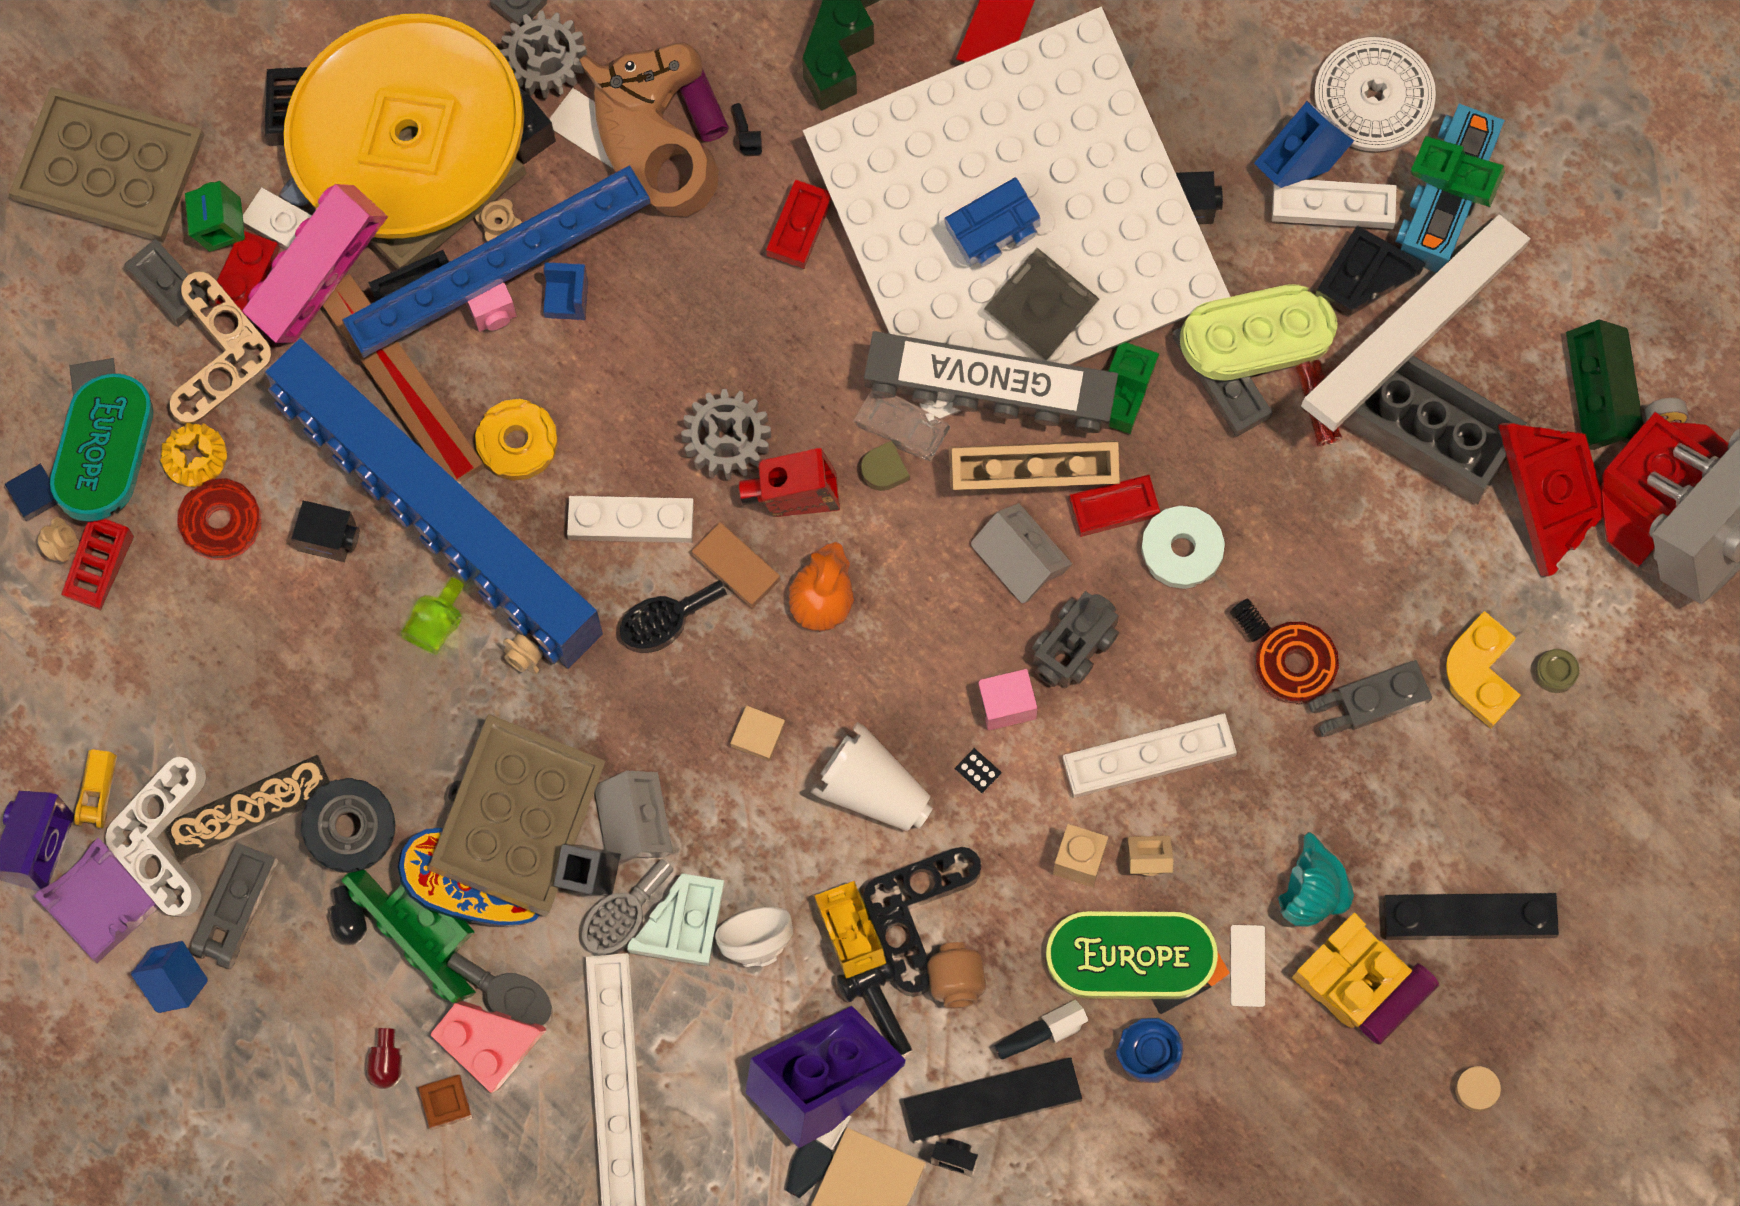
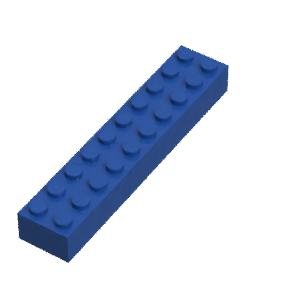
(434, 504)

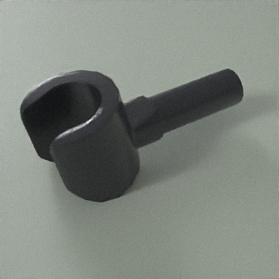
(749, 141)

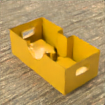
(850, 929)

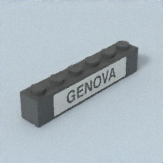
(990, 381)

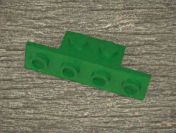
(422, 933)

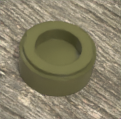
(1557, 671)

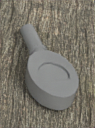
(620, 915)

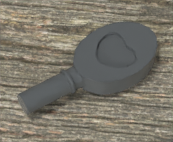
(508, 992)

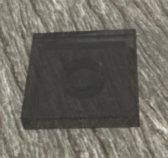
(1041, 305)

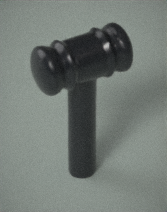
(869, 984)

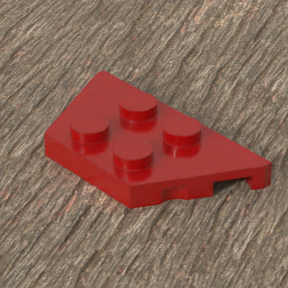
(1554, 489)

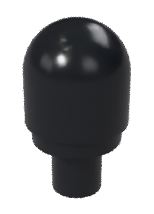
(347, 918)

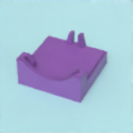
(97, 901)

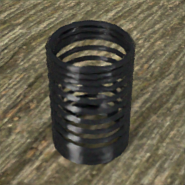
(1255, 632)

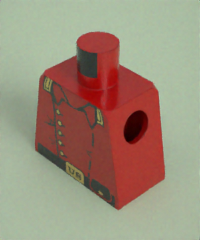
(794, 484)

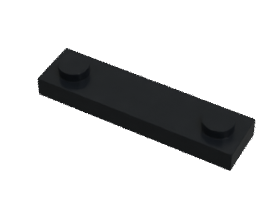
(1471, 916)

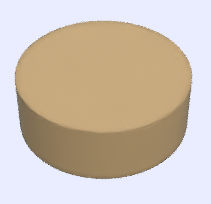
(1478, 1089)

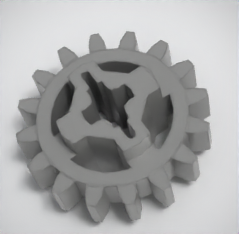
(539, 48)
(715, 421)

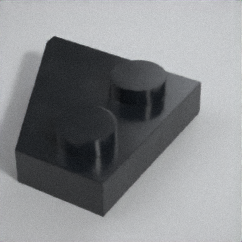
(1366, 272)

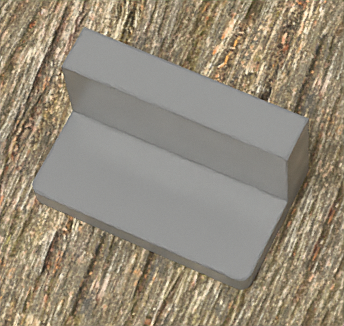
(1019, 552)
(633, 816)

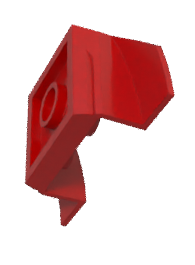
(1627, 498)

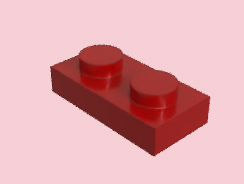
(799, 224)
(246, 267)

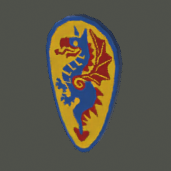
(450, 896)

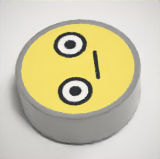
(1670, 408)

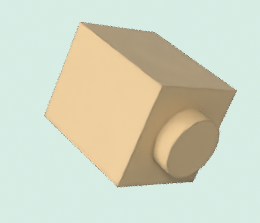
(1080, 855)

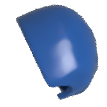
(1150, 1050)

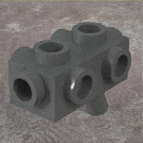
(1082, 630)

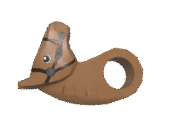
(629, 116)

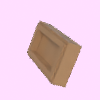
(736, 565)

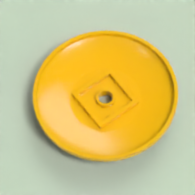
(402, 75)

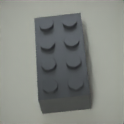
(1436, 427)

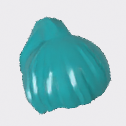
(1316, 886)

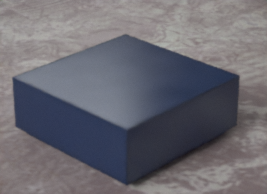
(32, 492)

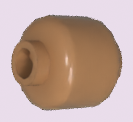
(956, 975)

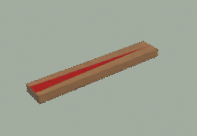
(407, 391)

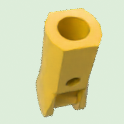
(95, 783)

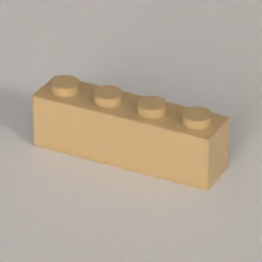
(1034, 464)

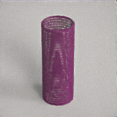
(702, 125)
(1389, 1004)

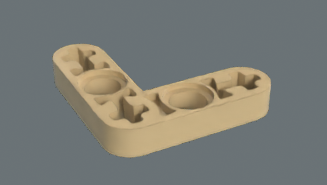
(231, 343)

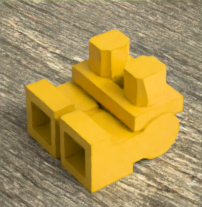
(1352, 972)

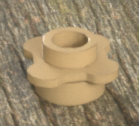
(494, 210)
(58, 540)
(522, 653)

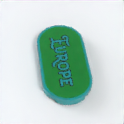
(101, 447)

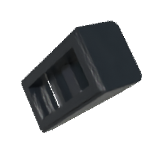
(275, 132)

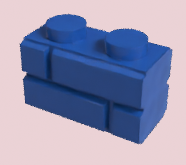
(993, 223)

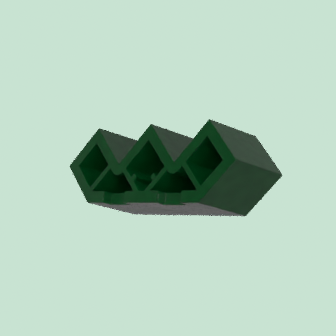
(837, 33)

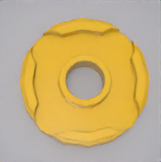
(516, 462)

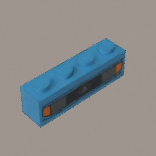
(1439, 214)

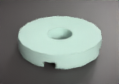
(1188, 524)

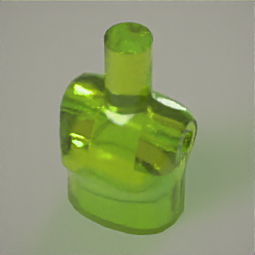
(434, 618)

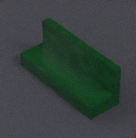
(1604, 383)

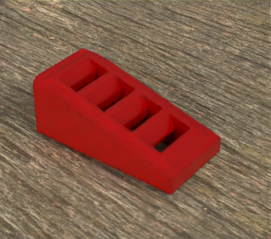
(84, 557)

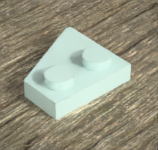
(684, 923)

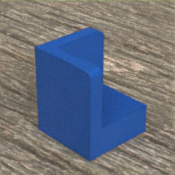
(565, 291)
(169, 977)

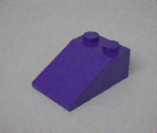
(821, 1075)

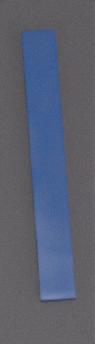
(496, 261)

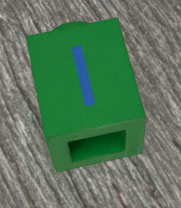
(214, 216)

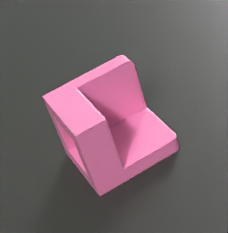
(1008, 699)

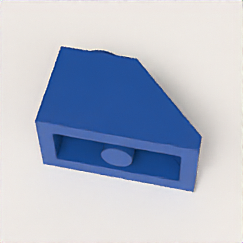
(1304, 148)

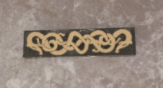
(245, 810)

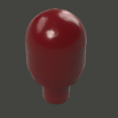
(384, 1061)

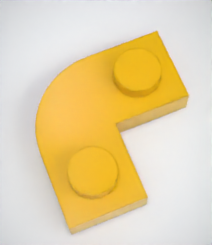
(1470, 671)

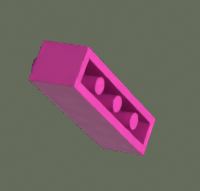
(314, 263)

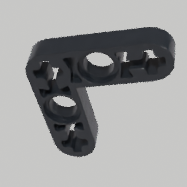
(899, 915)

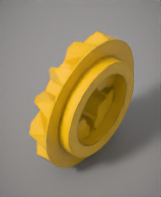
(201, 468)

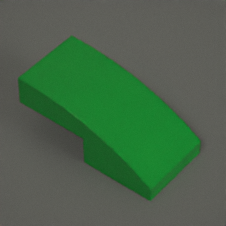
(1459, 174)
(1134, 372)

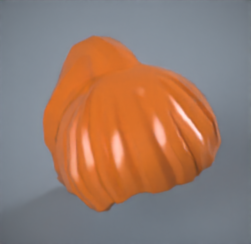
(822, 590)

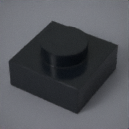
(954, 1157)

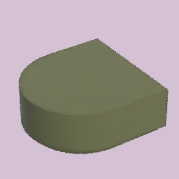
(883, 468)

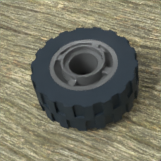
(342, 798)

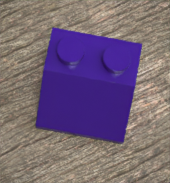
(33, 838)

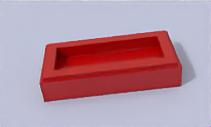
(1114, 505)

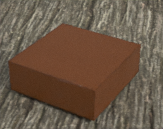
(445, 1102)

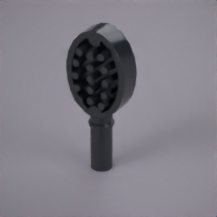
(661, 619)

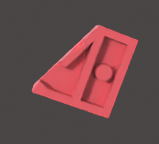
(486, 1042)

